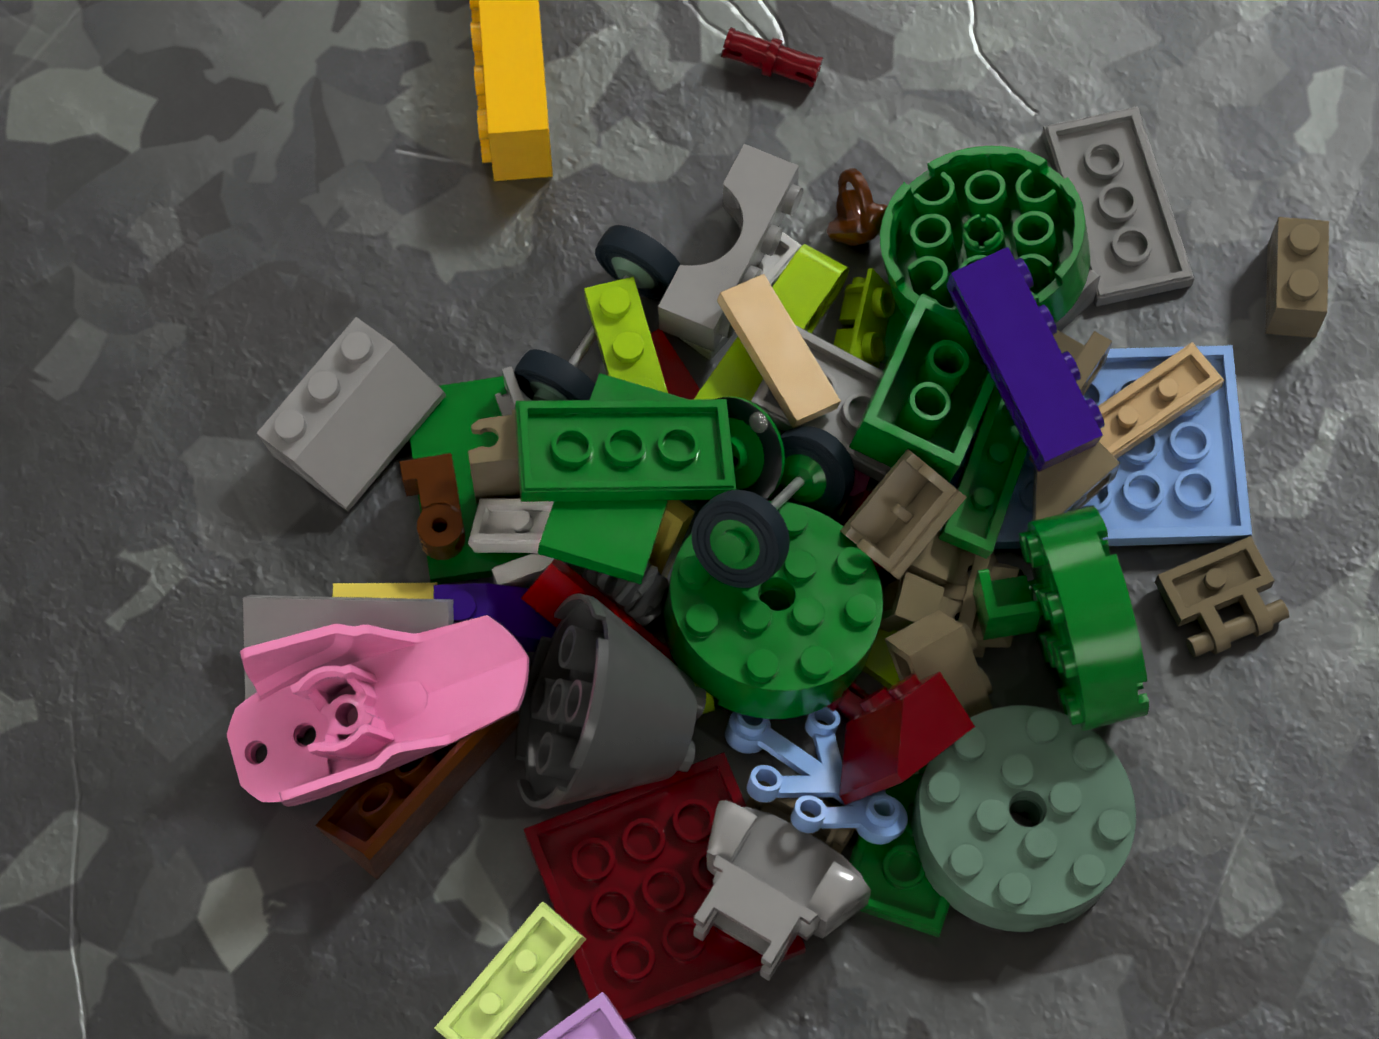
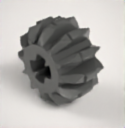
(638, 601)

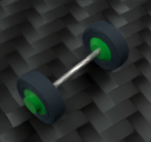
(744, 536)

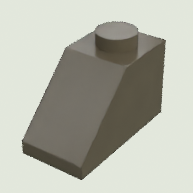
(1072, 482)

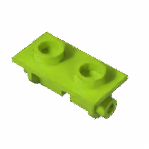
(867, 306)

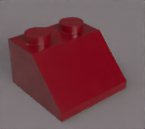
(899, 734)

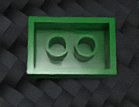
(927, 393)

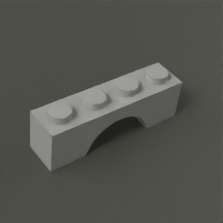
(758, 197)

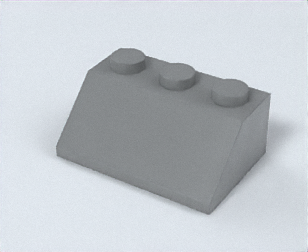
(351, 414)

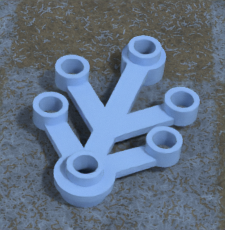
(875, 817)

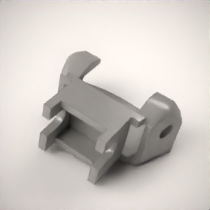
(774, 884)

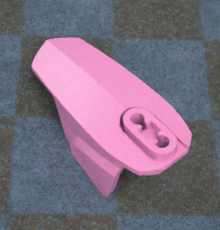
(371, 699)

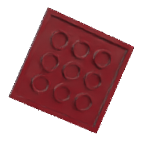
(631, 884)

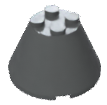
(601, 710)

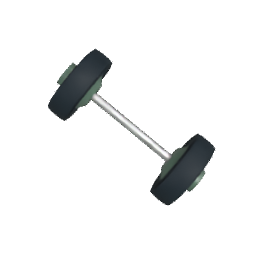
(622, 254)

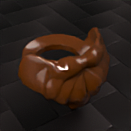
(858, 215)

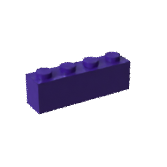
(1025, 359)

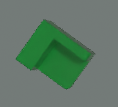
(1004, 606)

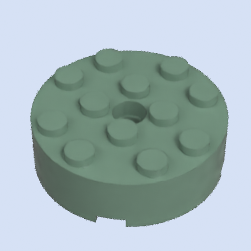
(1072, 795)

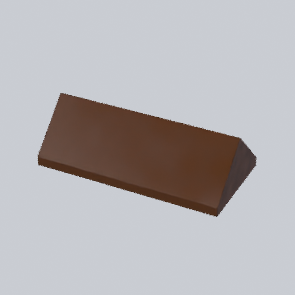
(391, 809)

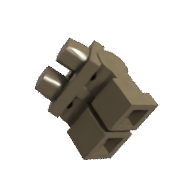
(942, 581)

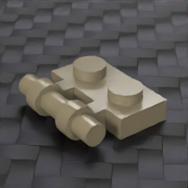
(1215, 582)

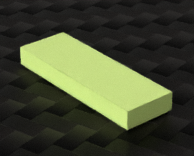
(513, 978)

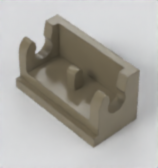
(495, 467)
(903, 514)

